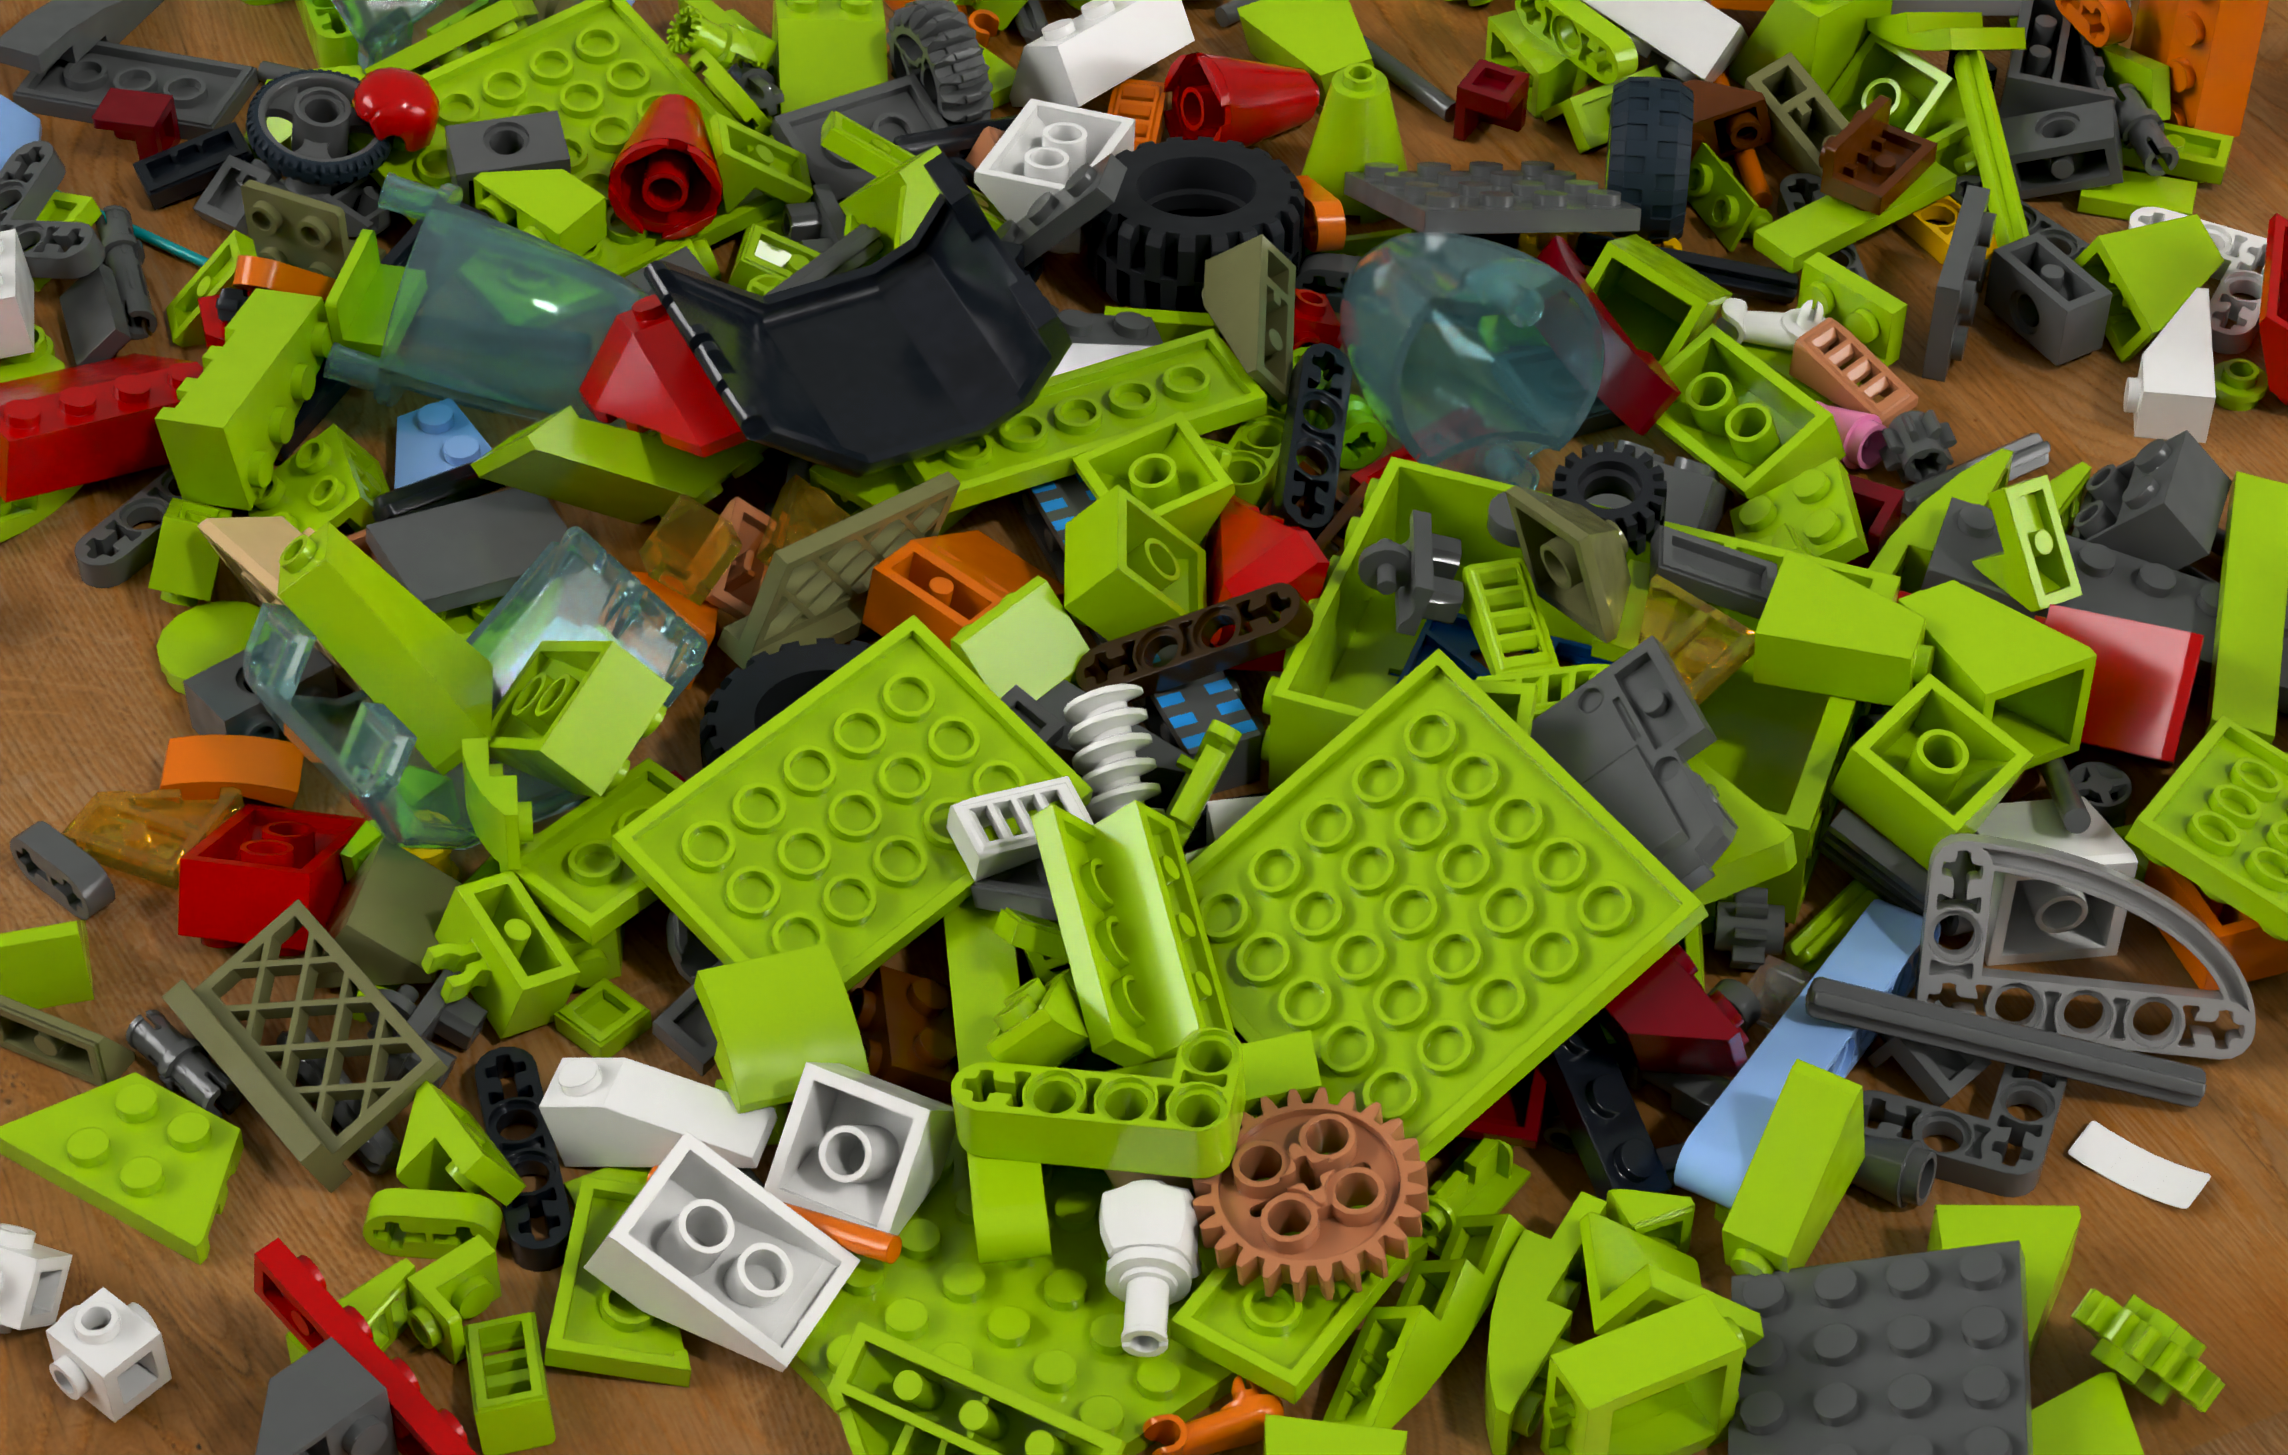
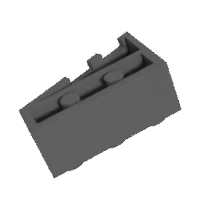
(2054, 68)

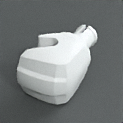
(1152, 1257)

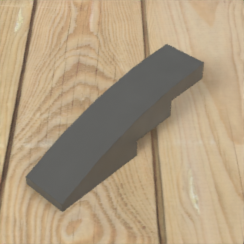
(70, 30)

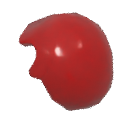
(398, 105)

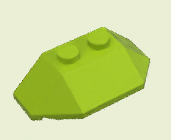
(919, 1404)

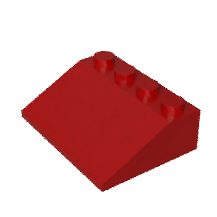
(85, 422)

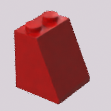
(2137, 683)

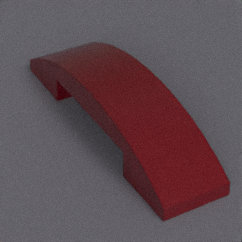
(1632, 379)

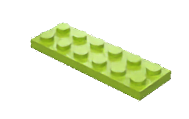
(1096, 407)

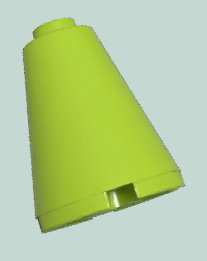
(1354, 130)

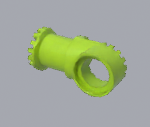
(721, 41)

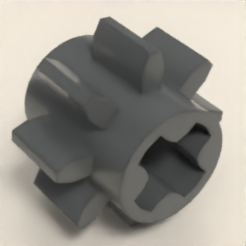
(1917, 446)
(1749, 928)

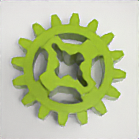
(2148, 1350)

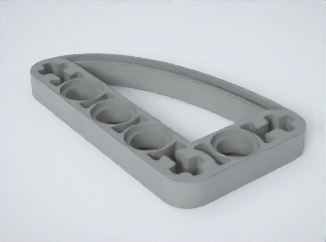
(2053, 992)

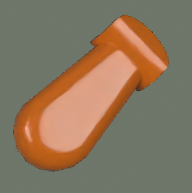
(1232, 1427)

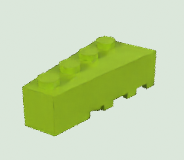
(246, 399)

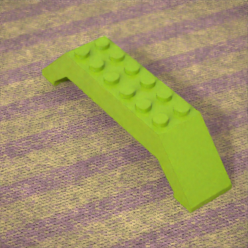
(634, 472)

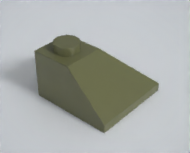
(1573, 559)

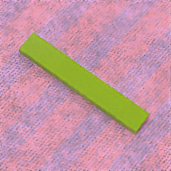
(2251, 607)

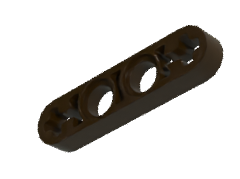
(1119, 658)

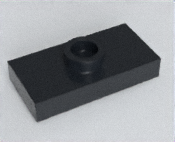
(190, 165)

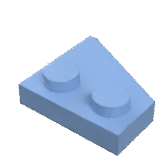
(434, 442)

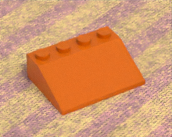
(2209, 56)

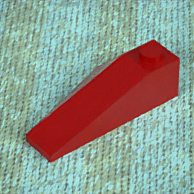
(657, 384)
(1254, 552)

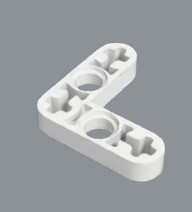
(2241, 255)

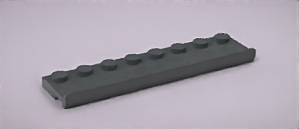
(2108, 580)

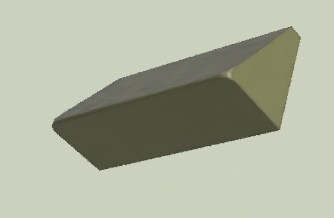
(61, 1044)

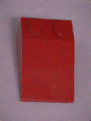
(259, 868)

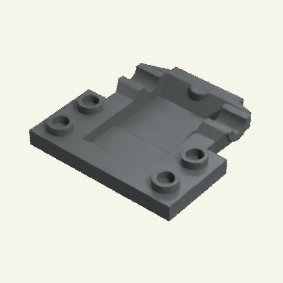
(1630, 748)

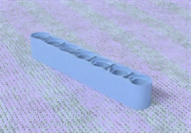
(1874, 954)

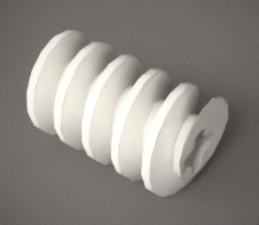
(1108, 748)

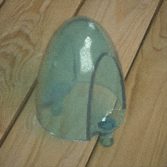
(486, 314)
(1471, 352)

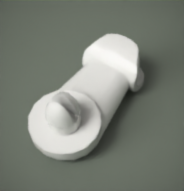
(1768, 328)

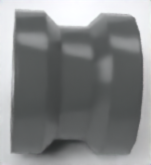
(2105, 788)

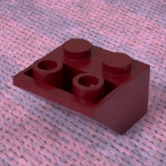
(1673, 1024)

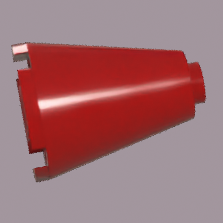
(1236, 98)
(667, 172)

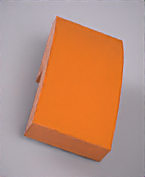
(257, 765)

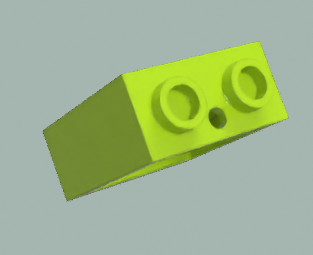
(1600, 1377)

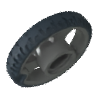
(321, 124)

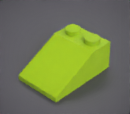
(827, 49)
(577, 715)

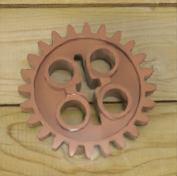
(1314, 1196)

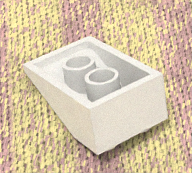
(722, 1258)

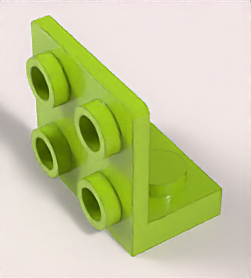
(1855, 303)
(324, 482)
(1640, 1276)

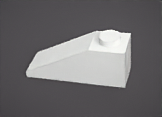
(2176, 376)
(635, 1114)

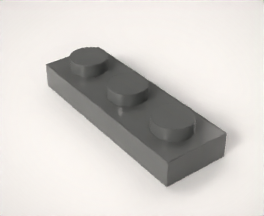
(1059, 215)

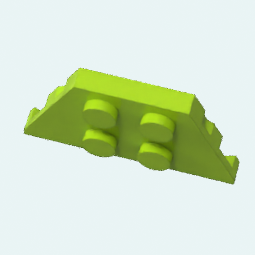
(135, 1158)

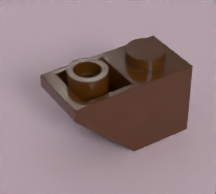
(1728, 118)

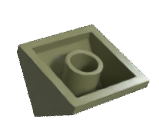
(389, 917)

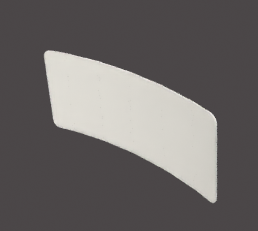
(2137, 1168)

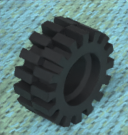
(1620, 475)

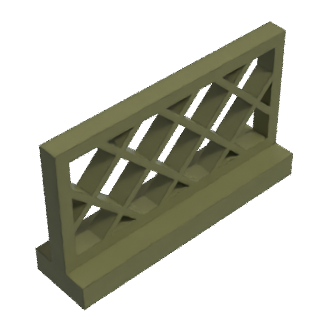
(825, 578)
(273, 1089)

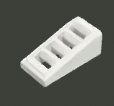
(970, 816)

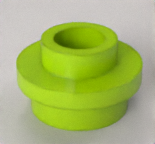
(2239, 384)

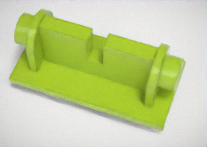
(1723, 200)
(1474, 1184)

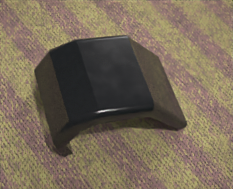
(883, 356)

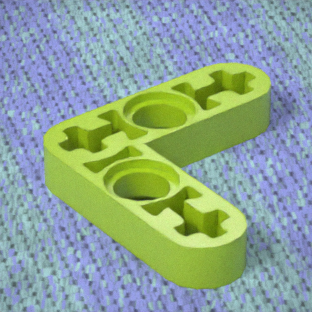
(1602, 48)

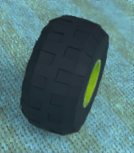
(1651, 153)

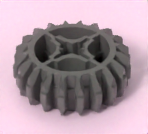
(945, 56)

